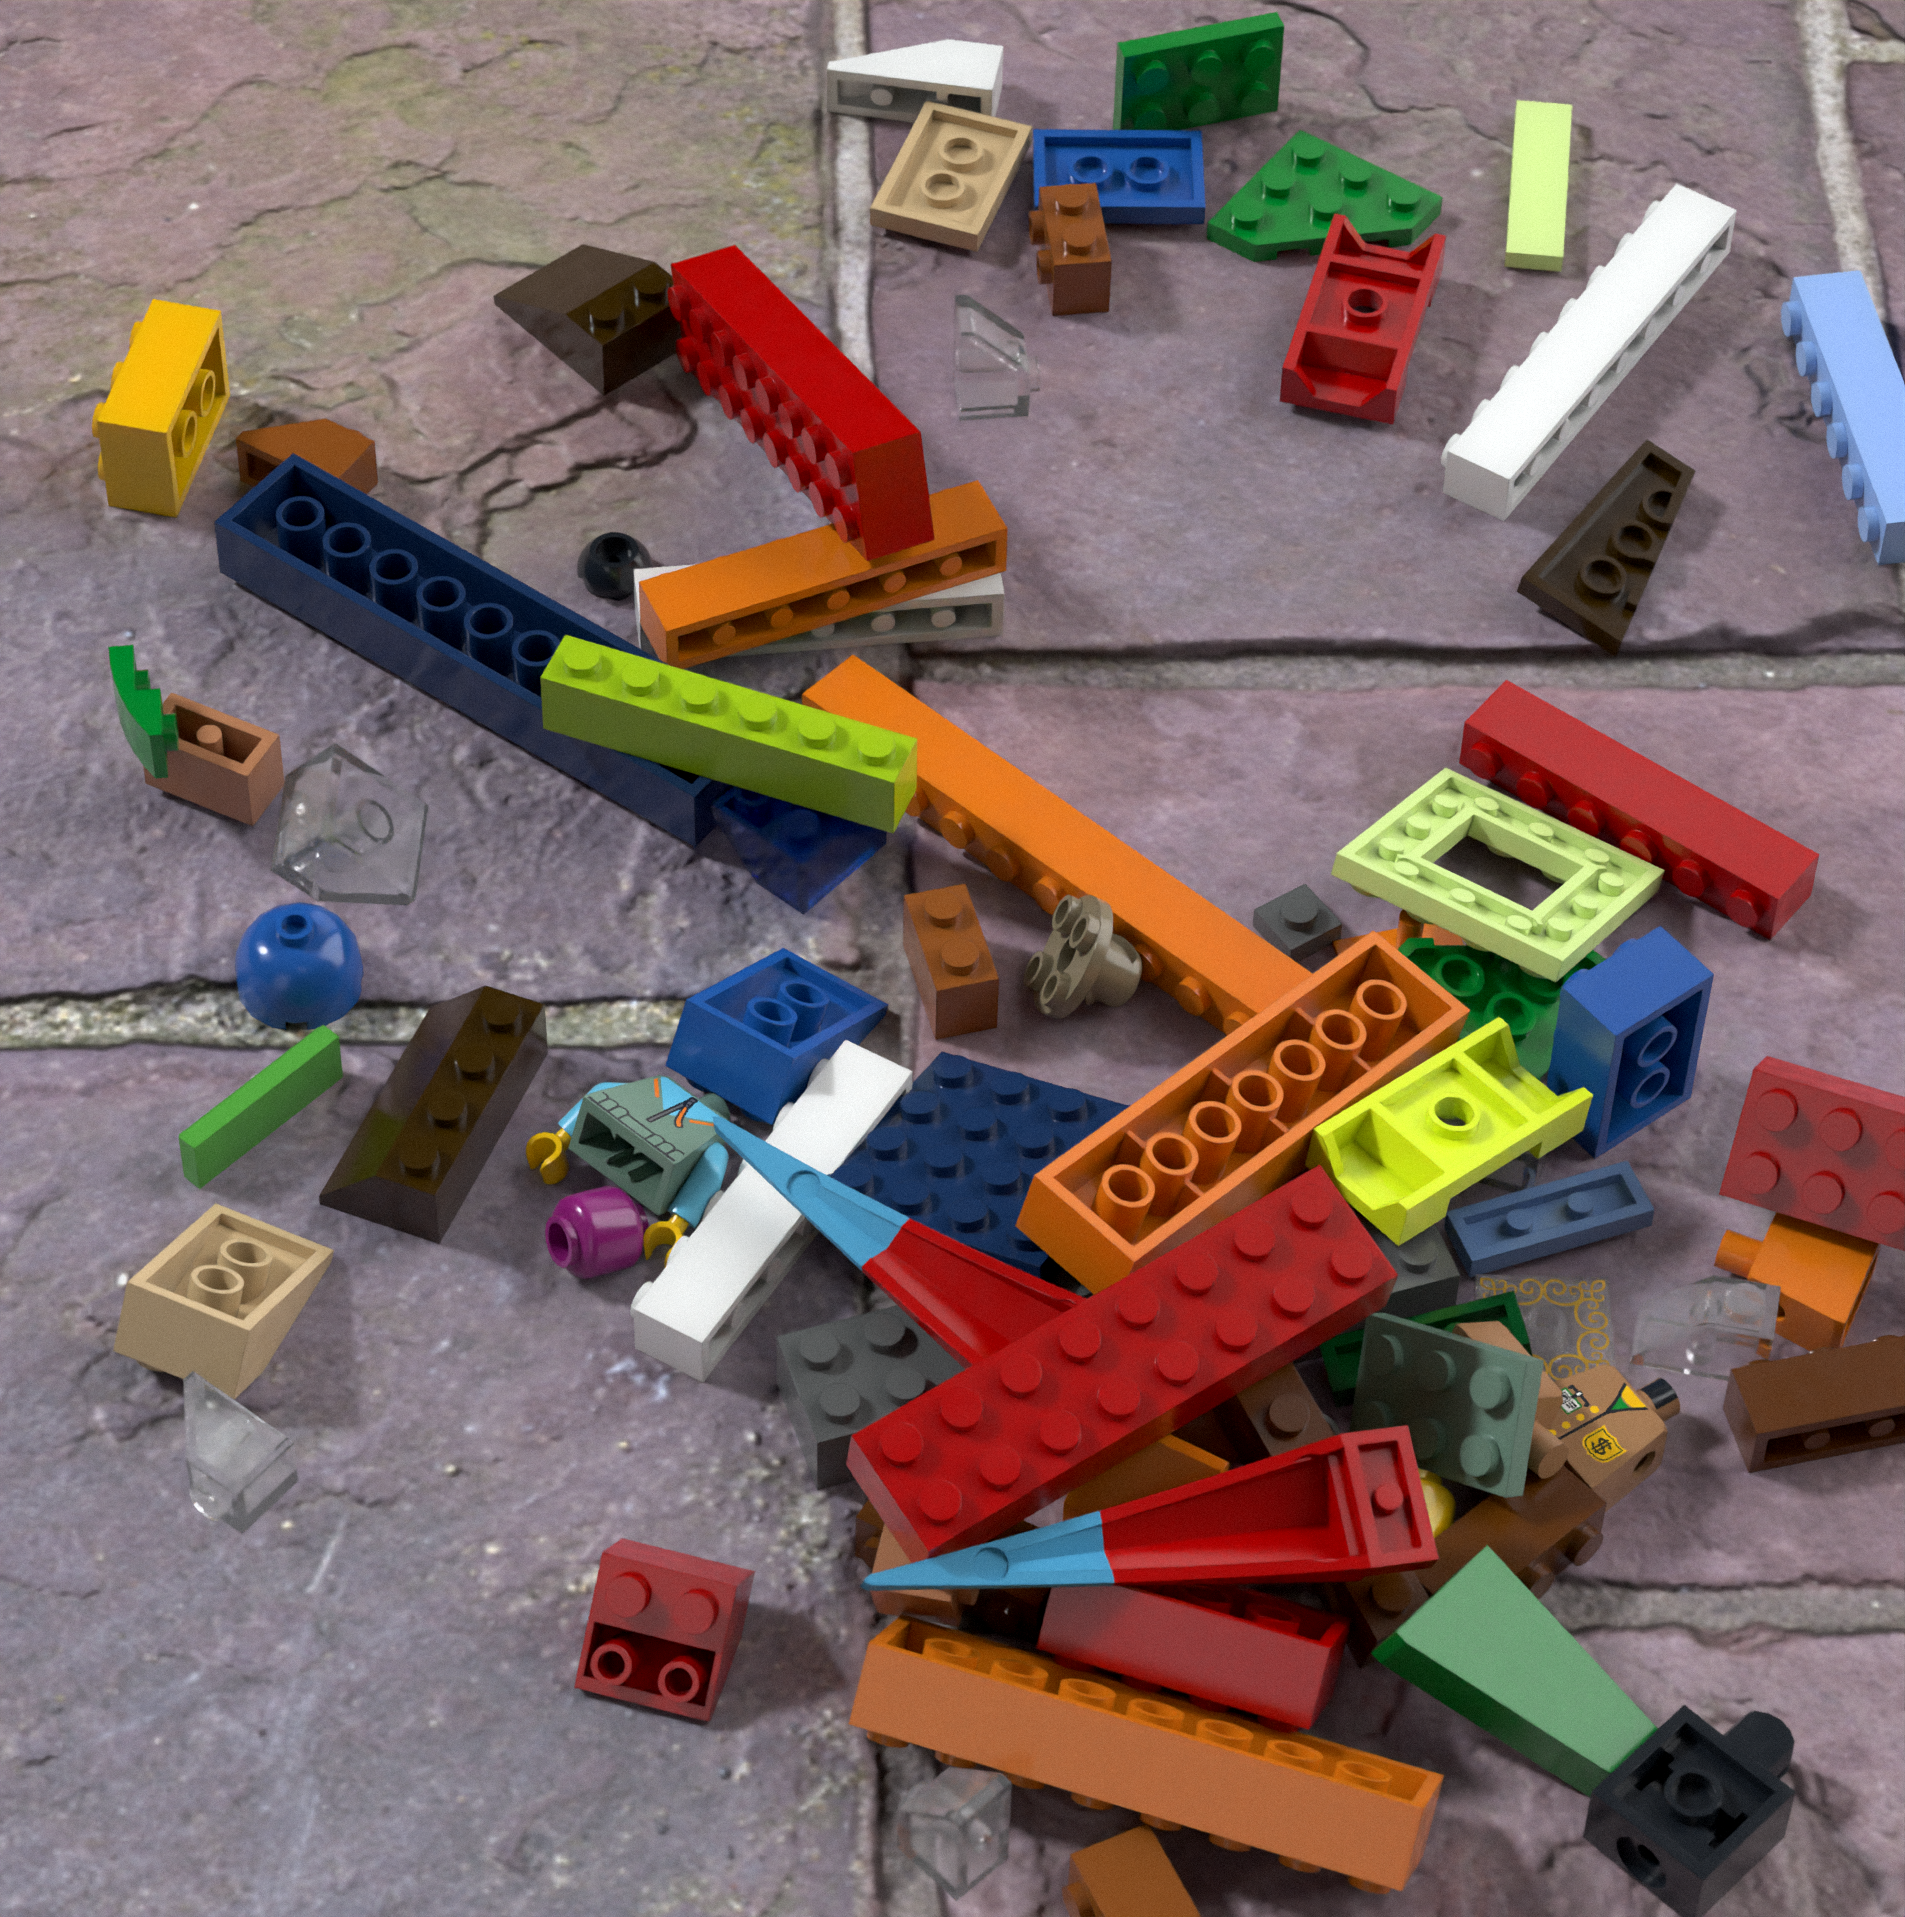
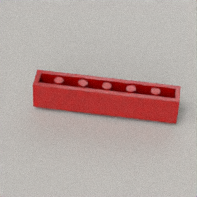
(1639, 808)

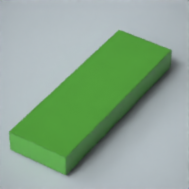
(260, 1106)

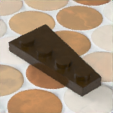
(1608, 552)

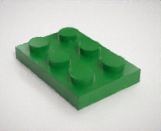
(1199, 75)

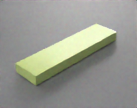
(1538, 186)

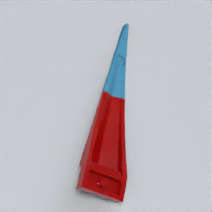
(946, 1287)
(1296, 1517)

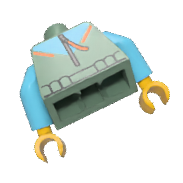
(647, 1141)

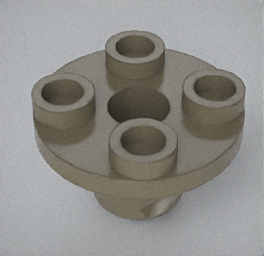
(1082, 960)

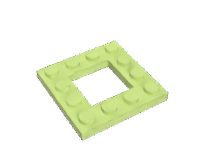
(1598, 880)

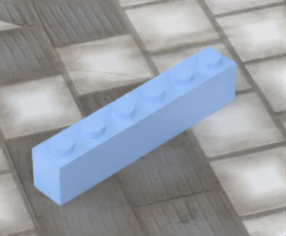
(1858, 396)

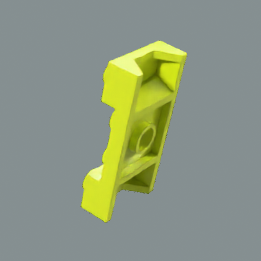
(1406, 1164)

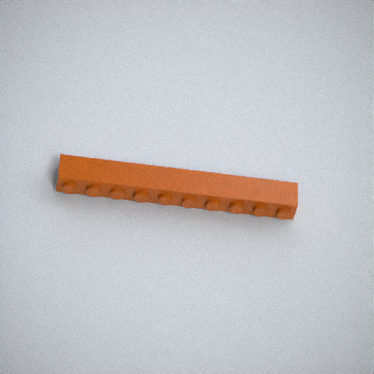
(1056, 851)

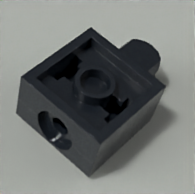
(1695, 1807)

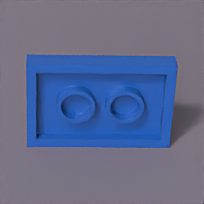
(1136, 172)

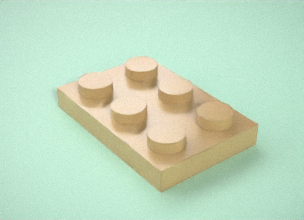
(951, 176)

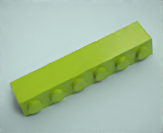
(729, 733)

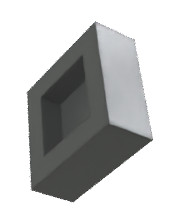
(1297, 923)

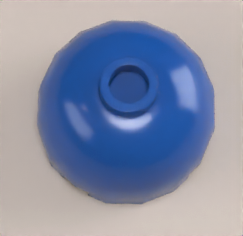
(298, 966)

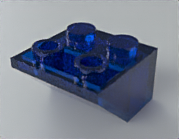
(792, 847)

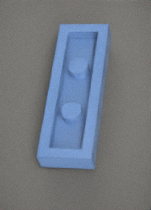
(1548, 1218)

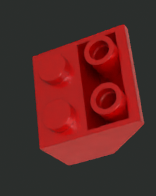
(663, 1628)

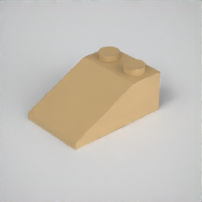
(219, 1299)

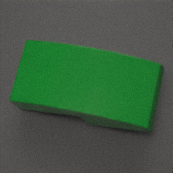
(142, 713)

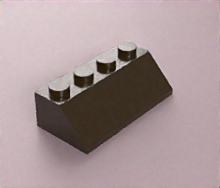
(441, 1113)

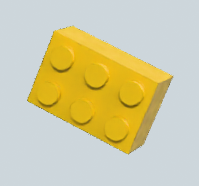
(162, 408)

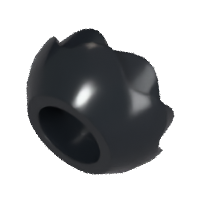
(609, 564)

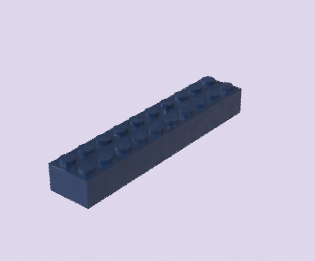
(438, 624)

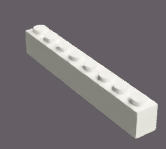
(1587, 352)

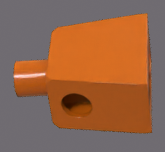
(1818, 1271)

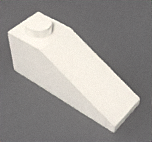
(902, 79)

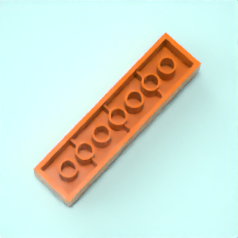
(1237, 1115)
(1146, 1753)

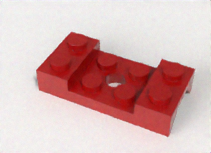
(1353, 358)

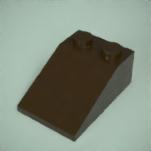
(597, 314)

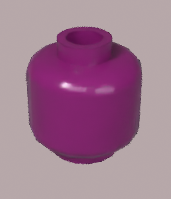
(596, 1232)

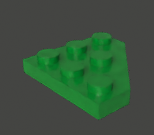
(1300, 190)
(1496, 989)

